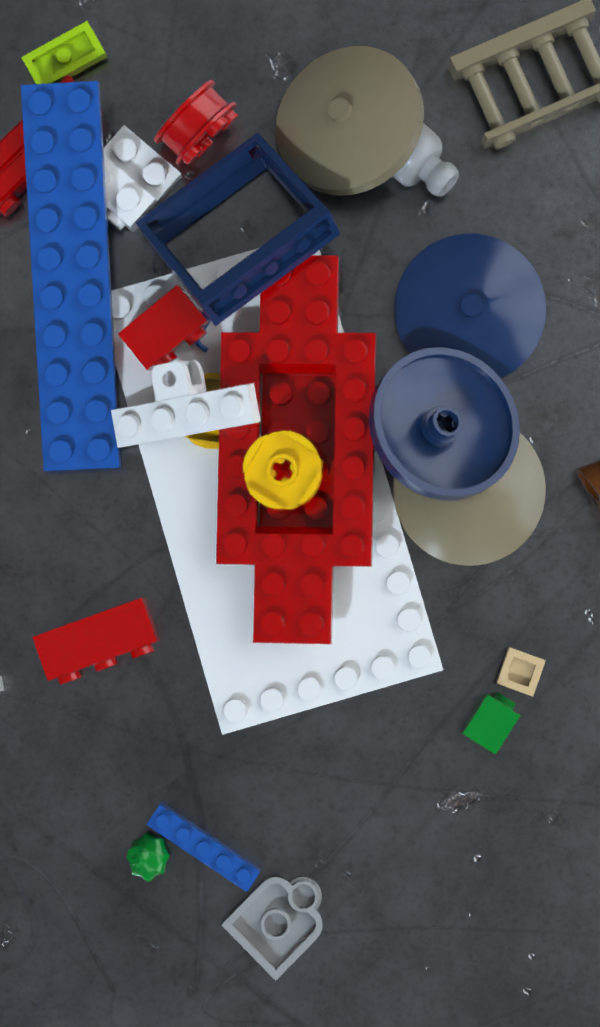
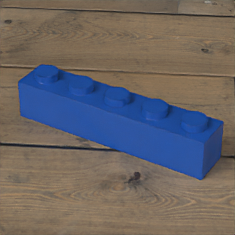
(203, 847)

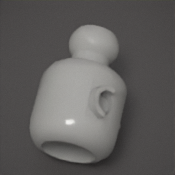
(426, 166)

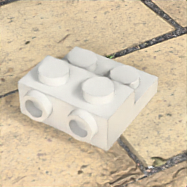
(134, 179)

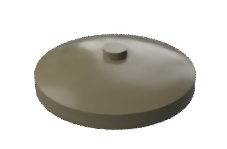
(350, 120)
(481, 526)

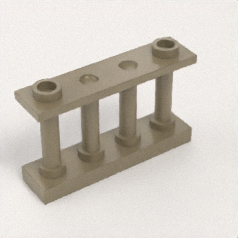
(506, 50)

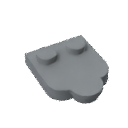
(277, 922)

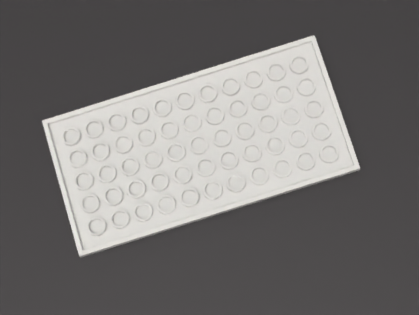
(377, 610)

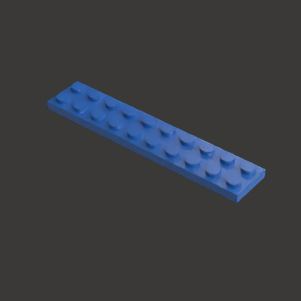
(70, 274)

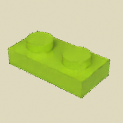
(65, 55)

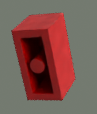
(164, 329)

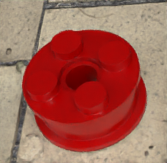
(195, 122)

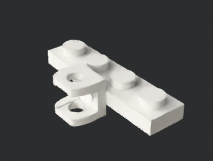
(184, 407)

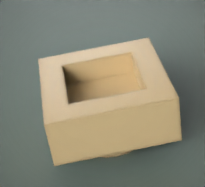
(520, 671)

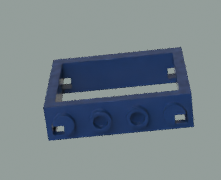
(263, 265)

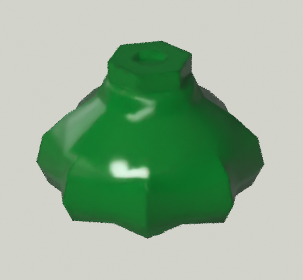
(148, 856)

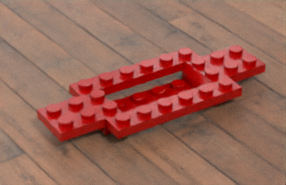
(322, 390)

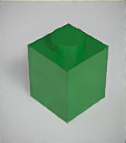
(491, 721)

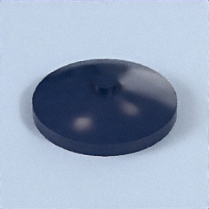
(473, 299)
(444, 424)

